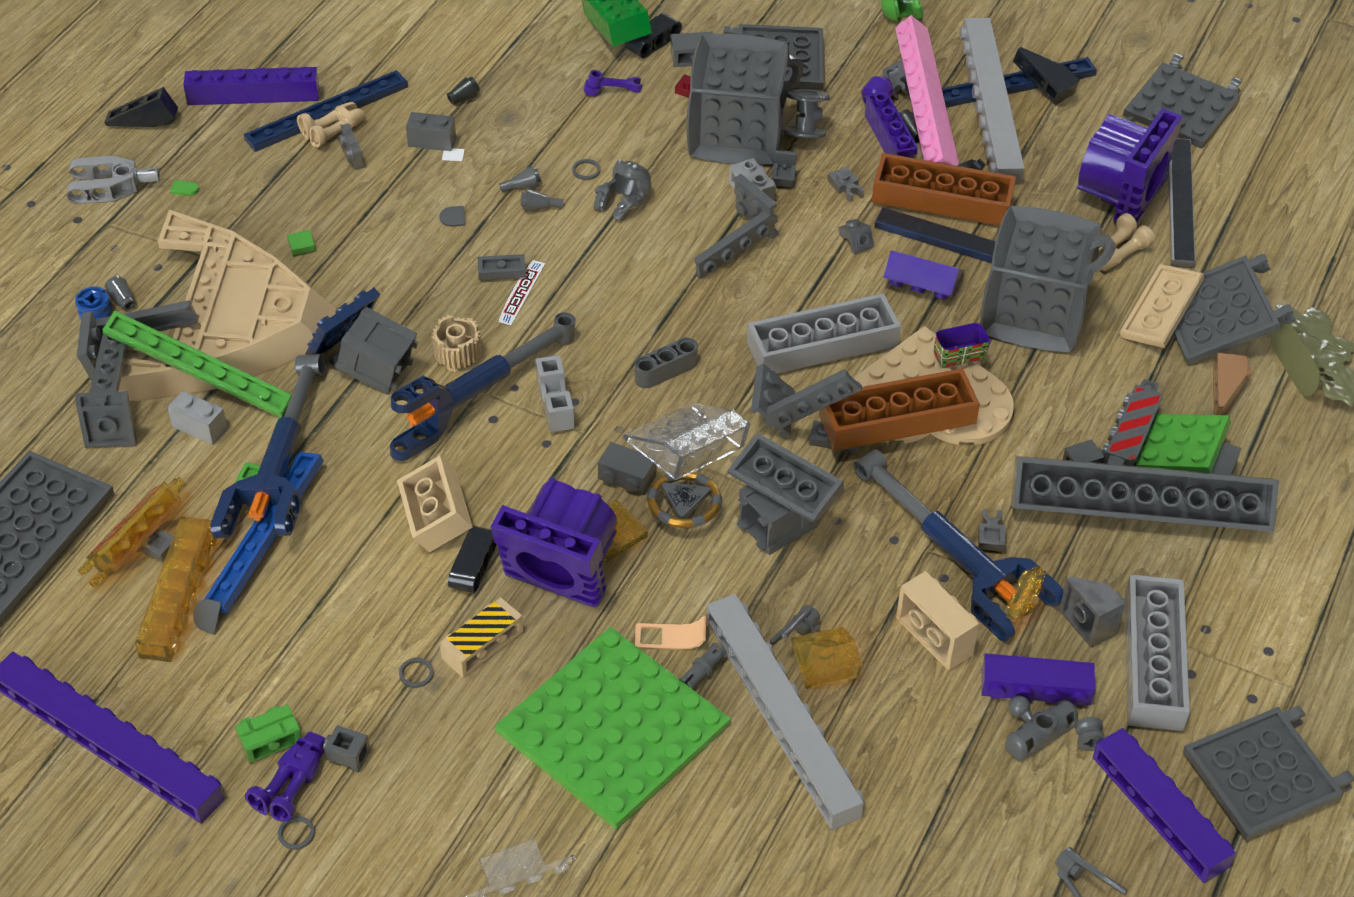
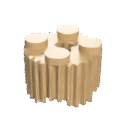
(456, 342)

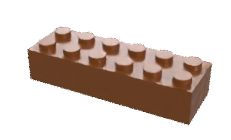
(942, 189)
(901, 410)

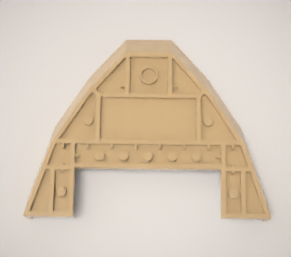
(246, 305)

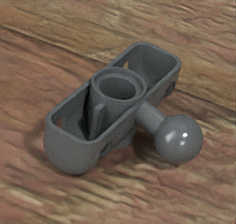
(1039, 728)

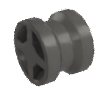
(1089, 732)

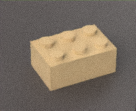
(434, 504)
(937, 620)

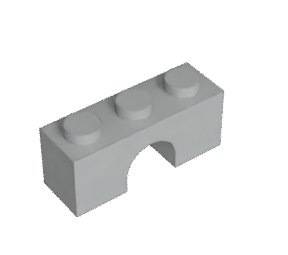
(555, 398)

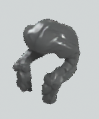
(627, 179)

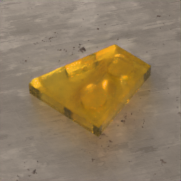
(1021, 602)

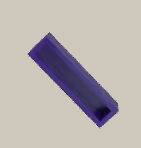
(1038, 679)

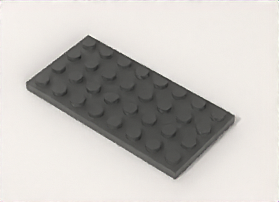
(39, 517)

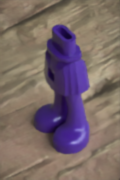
(298, 763)

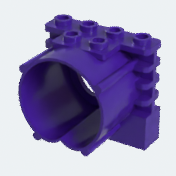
(1129, 162)
(558, 541)

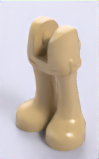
(320, 130)
(1126, 229)

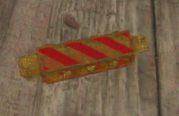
(133, 530)

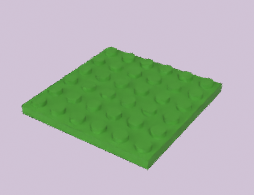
(613, 727)

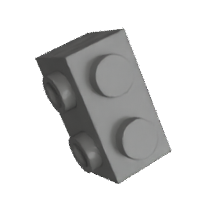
(755, 174)
(197, 417)

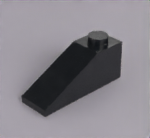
(1049, 76)
(145, 111)

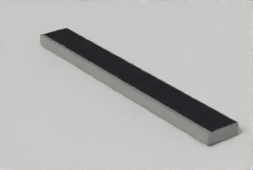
(1181, 205)

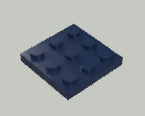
(332, 330)

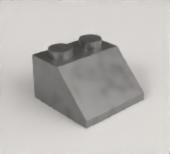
(1092, 609)

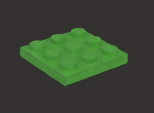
(1184, 442)

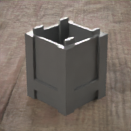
(376, 350)
(770, 521)

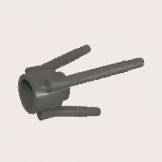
(804, 622)
(1074, 865)

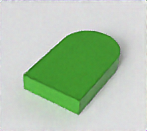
(184, 188)

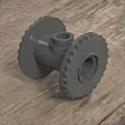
(809, 113)

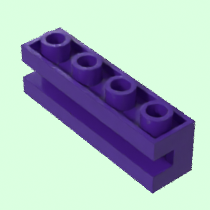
(889, 126)

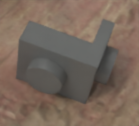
(784, 168)
(858, 234)

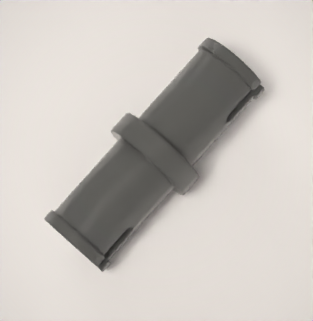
(703, 666)

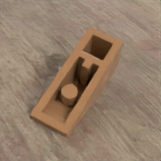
(1228, 380)

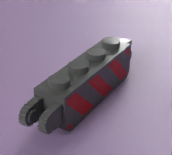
(1133, 425)

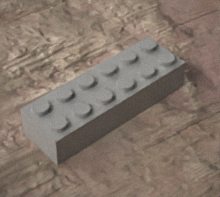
(824, 334)
(1156, 653)

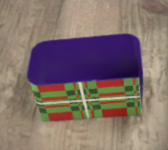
(971, 345)

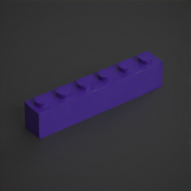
(251, 86)
(1164, 805)

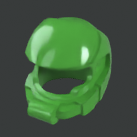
(897, 9)

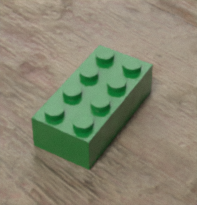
(618, 19)

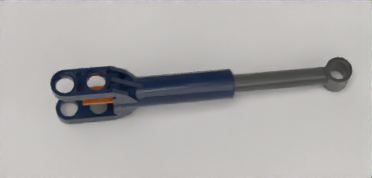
(432, 409)
(269, 485)
(988, 575)

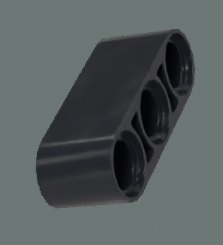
(662, 28)
(472, 560)

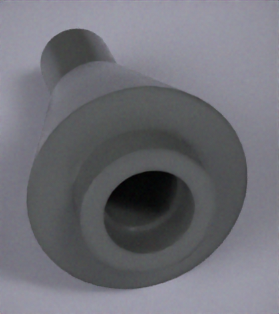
(525, 179)
(536, 200)

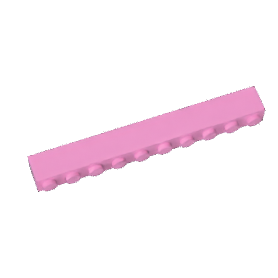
(926, 93)

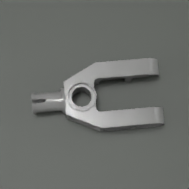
(123, 182)

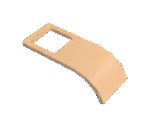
(675, 636)

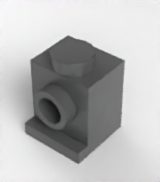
(347, 747)

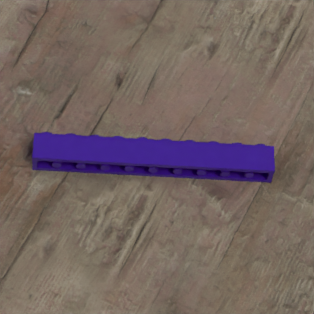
(110, 738)

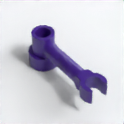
(596, 82)

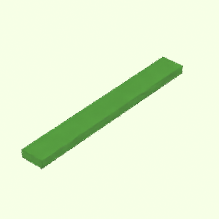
(197, 364)

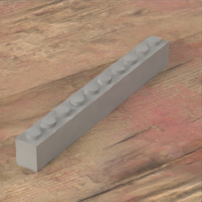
(991, 98)
(785, 713)

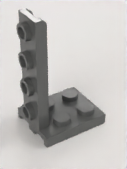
(758, 209)
(158, 318)
(783, 406)
(104, 411)

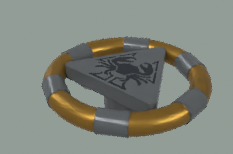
(685, 500)

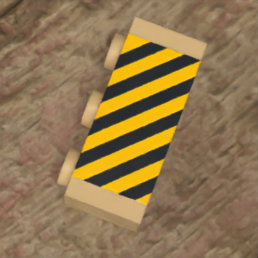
(481, 637)

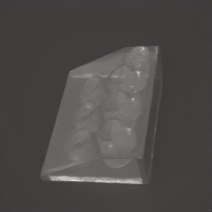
(690, 438)

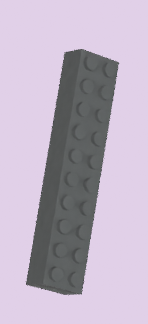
(1144, 493)

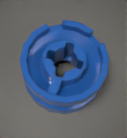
(93, 300)

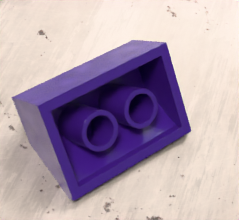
(922, 274)

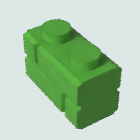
(267, 733)

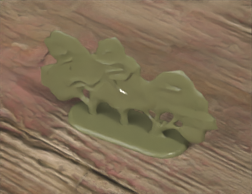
(1315, 349)

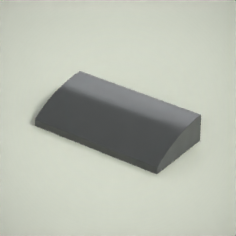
(787, 478)

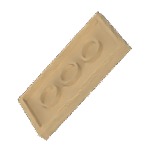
(1162, 305)

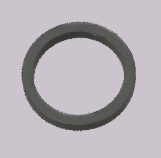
(586, 177)
(419, 684)
(301, 845)

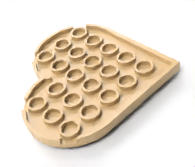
(916, 358)

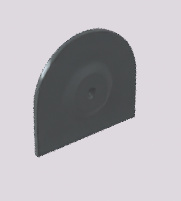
(453, 216)
(206, 615)

